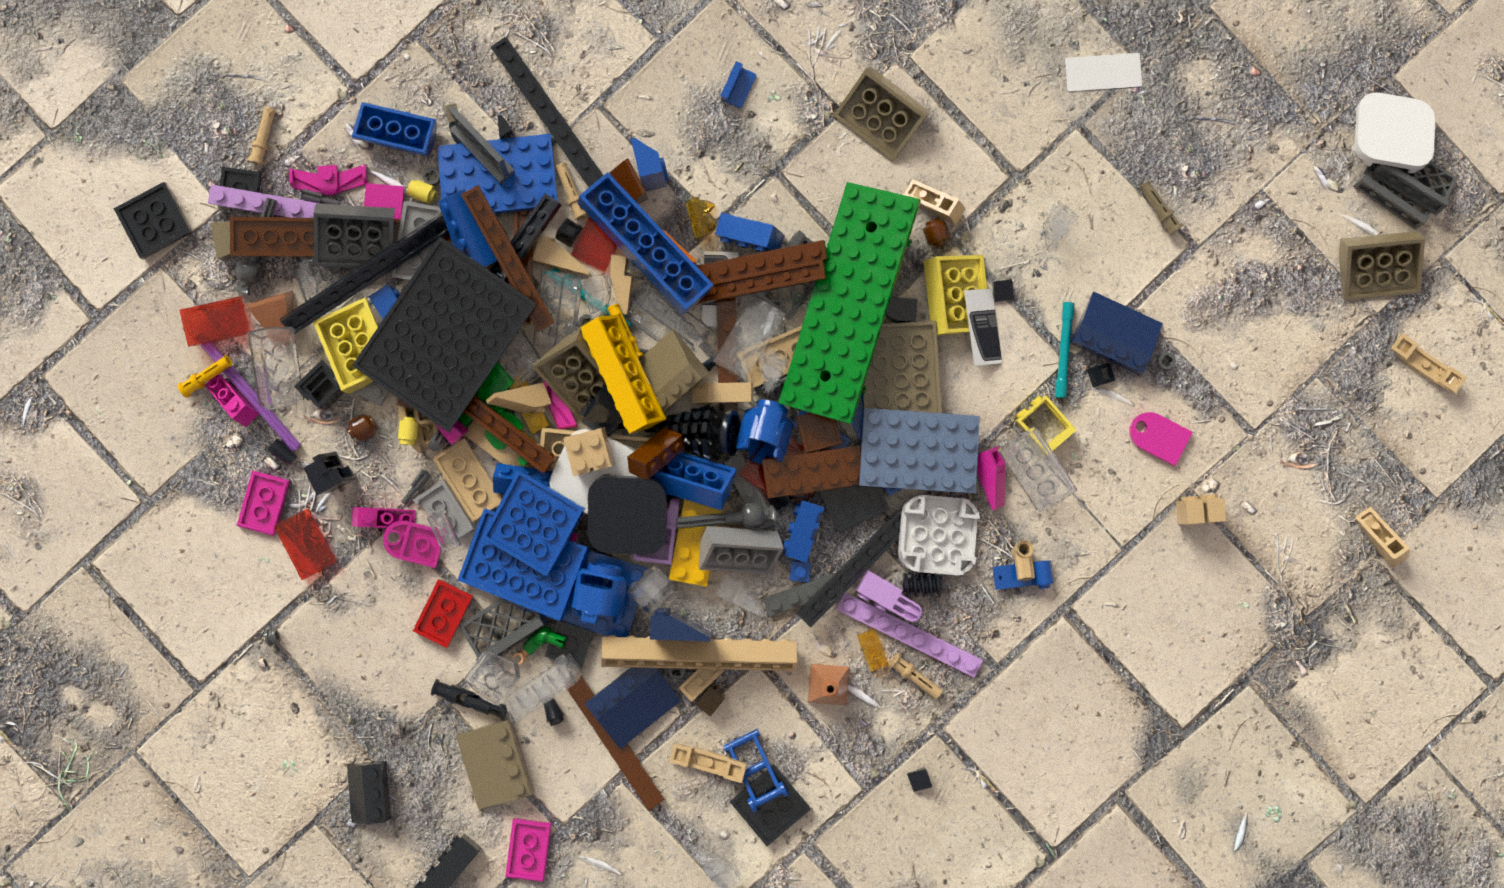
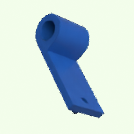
(1006, 576)

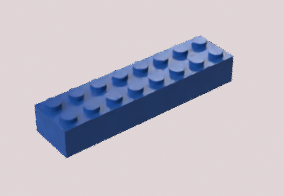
(645, 243)

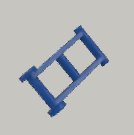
(780, 786)

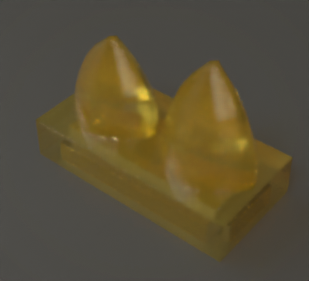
(696, 210)
(872, 649)

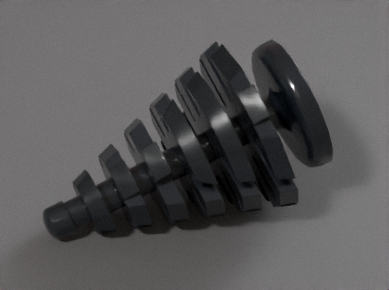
(705, 431)

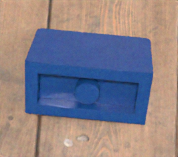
(738, 85)

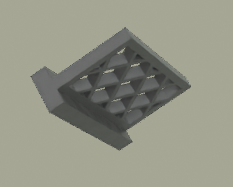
(479, 147)
(1416, 191)
(1392, 199)
(797, 239)
(509, 641)

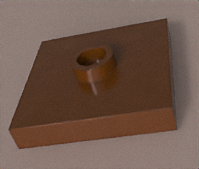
(817, 432)

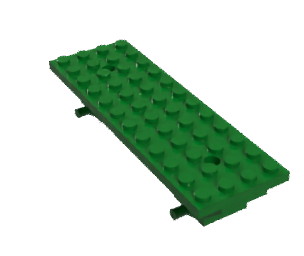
(851, 303)

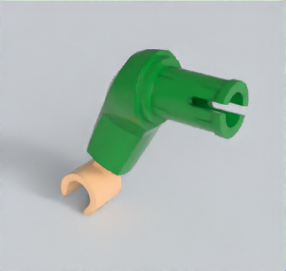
(538, 639)

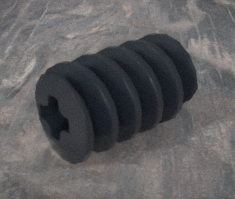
(922, 584)

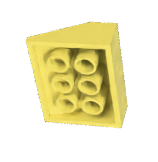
(945, 284)
(343, 338)

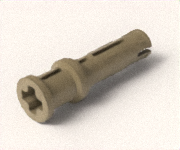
(1165, 215)

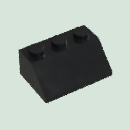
(368, 792)

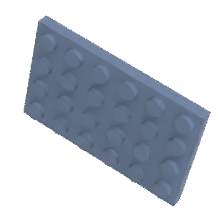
(919, 450)

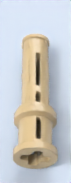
(260, 145)
(571, 191)
(907, 671)

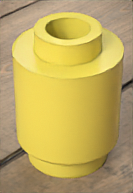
(422, 191)
(408, 431)

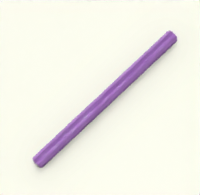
(252, 397)

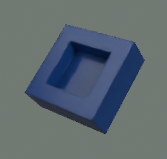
(800, 571)

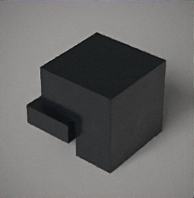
(320, 386)
(601, 412)
(328, 473)

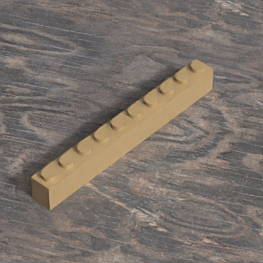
(716, 654)

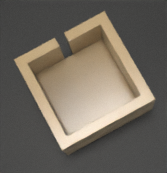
(589, 451)
(1195, 510)

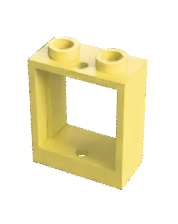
(1068, 429)

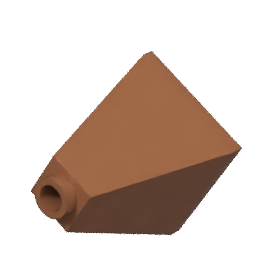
(271, 309)
(824, 675)

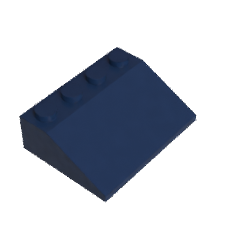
(1116, 333)
(673, 626)
(632, 703)

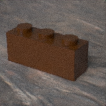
(655, 453)

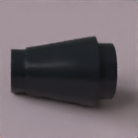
(281, 451)
(553, 713)

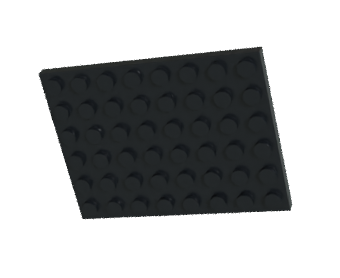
(444, 334)

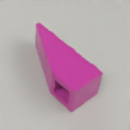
(231, 400)
(992, 475)
(379, 516)

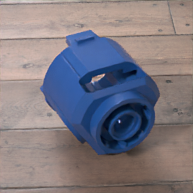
(768, 424)
(599, 592)

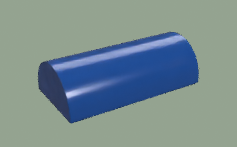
(395, 129)

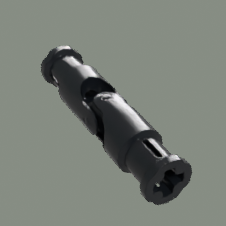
(472, 700)

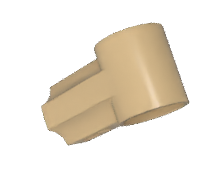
(1023, 563)

